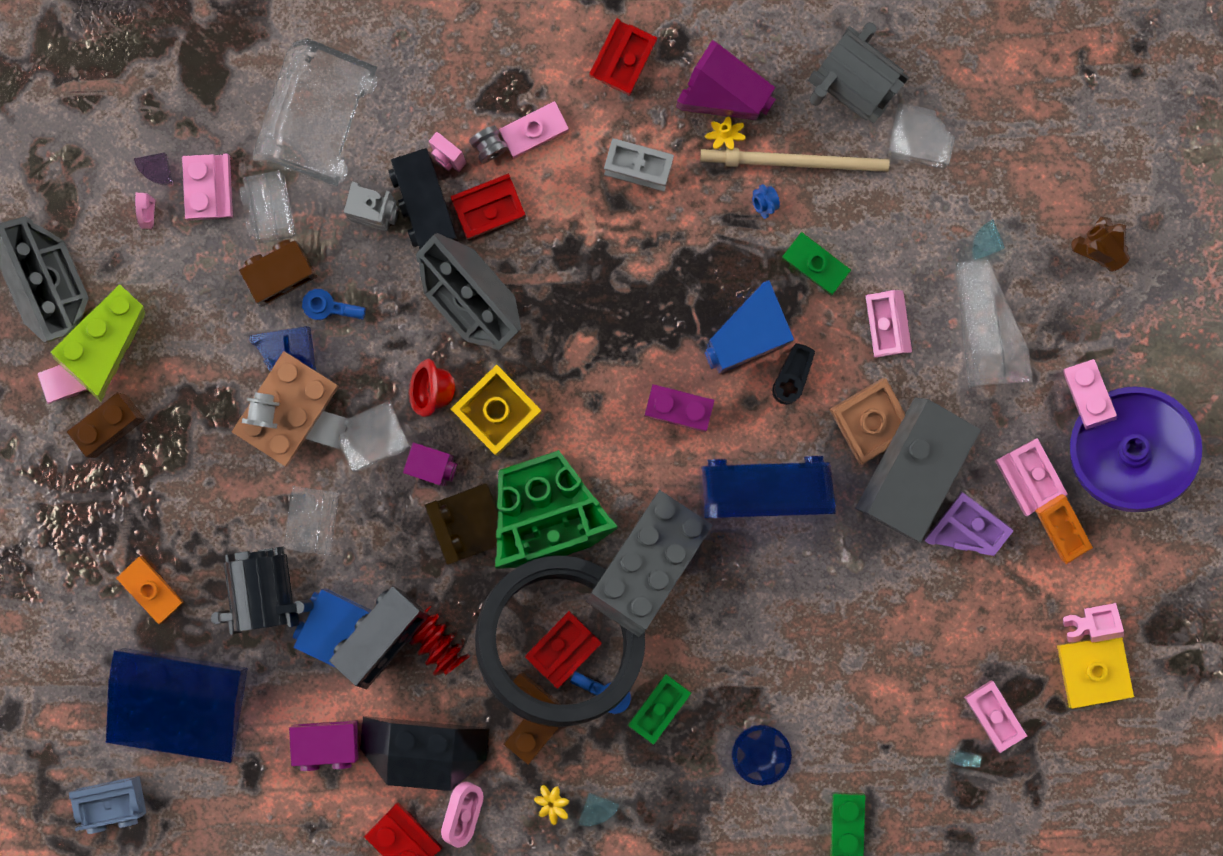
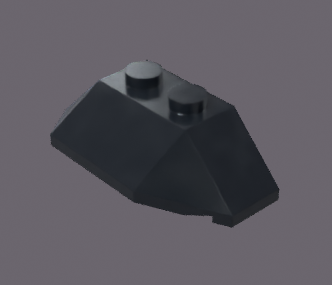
(423, 752)

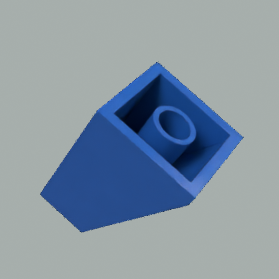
(750, 332)

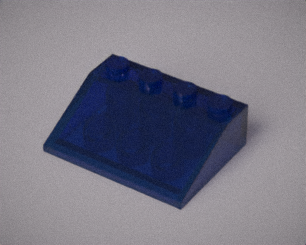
(174, 704)

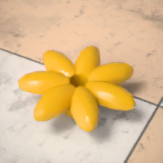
(725, 133)
(552, 804)

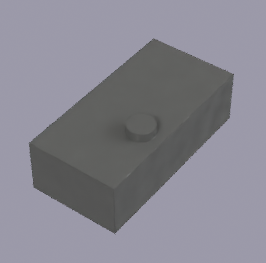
(918, 469)

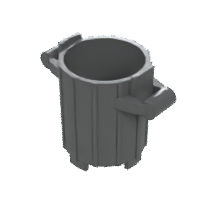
(858, 75)

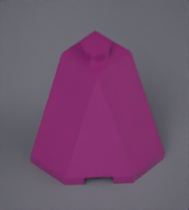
(726, 87)

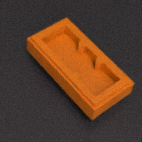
(1064, 528)
(150, 590)

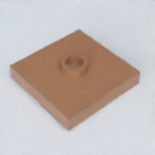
(869, 420)

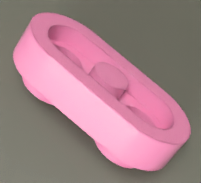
(462, 814)

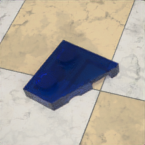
(293, 341)

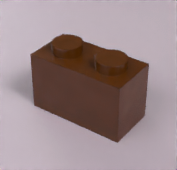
(277, 272)
(106, 425)

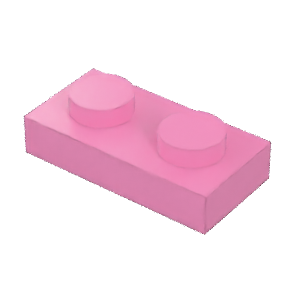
(446, 153)
(1090, 394)
(995, 716)

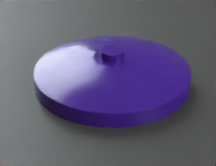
(1140, 457)

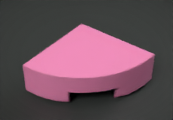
(145, 210)

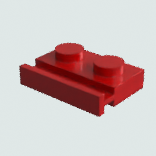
(623, 57)
(488, 206)
(563, 649)
(401, 835)

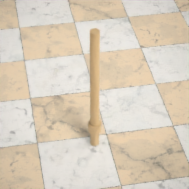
(734, 157)

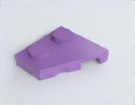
(969, 527)

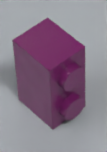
(679, 408)
(430, 465)
(324, 744)

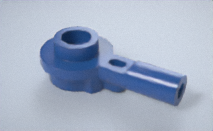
(319, 305)
(596, 688)

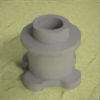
(261, 411)

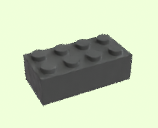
(649, 563)

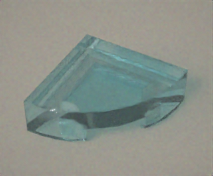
(986, 241)
(965, 758)
(597, 810)

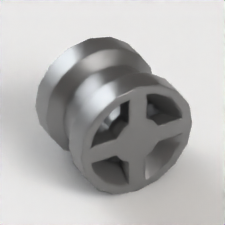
(488, 144)

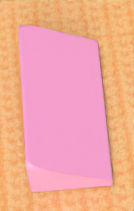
(888, 323)

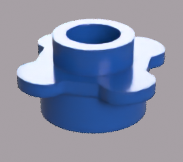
(765, 200)

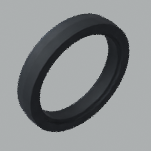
(506, 690)

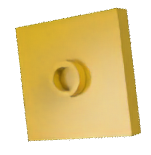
(1095, 672)

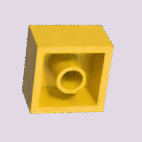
(496, 410)

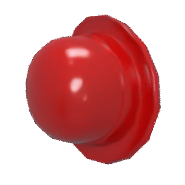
(430, 388)

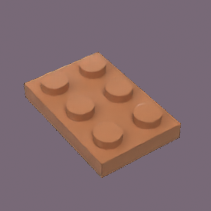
(302, 400)

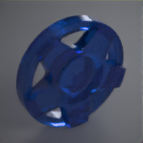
(761, 755)

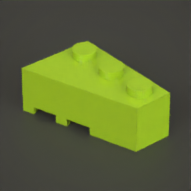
(100, 341)

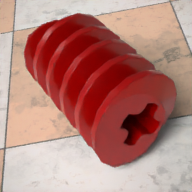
(438, 646)

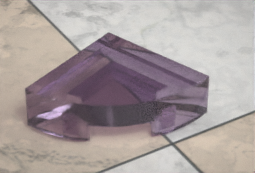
(155, 168)

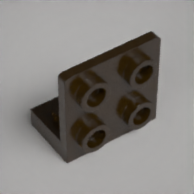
(464, 523)

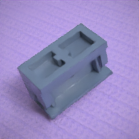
(108, 804)

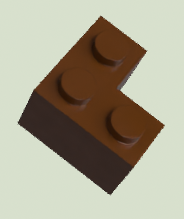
(530, 737)

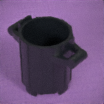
(259, 592)

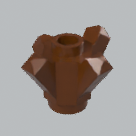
(1104, 244)

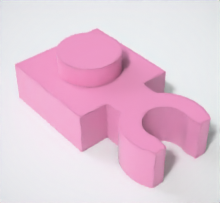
(1099, 622)

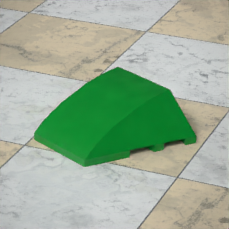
(545, 512)

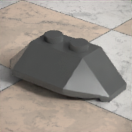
(41, 279)
(468, 292)

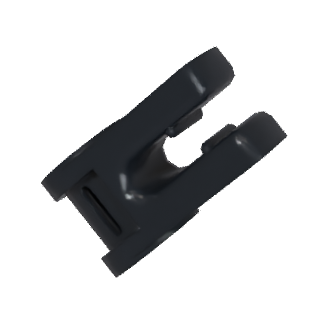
(794, 371)

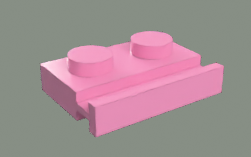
(207, 187)
(1030, 476)

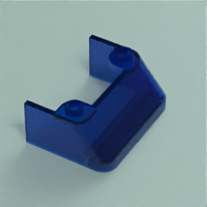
(766, 489)

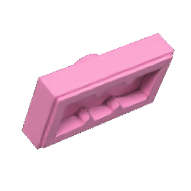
(534, 129)

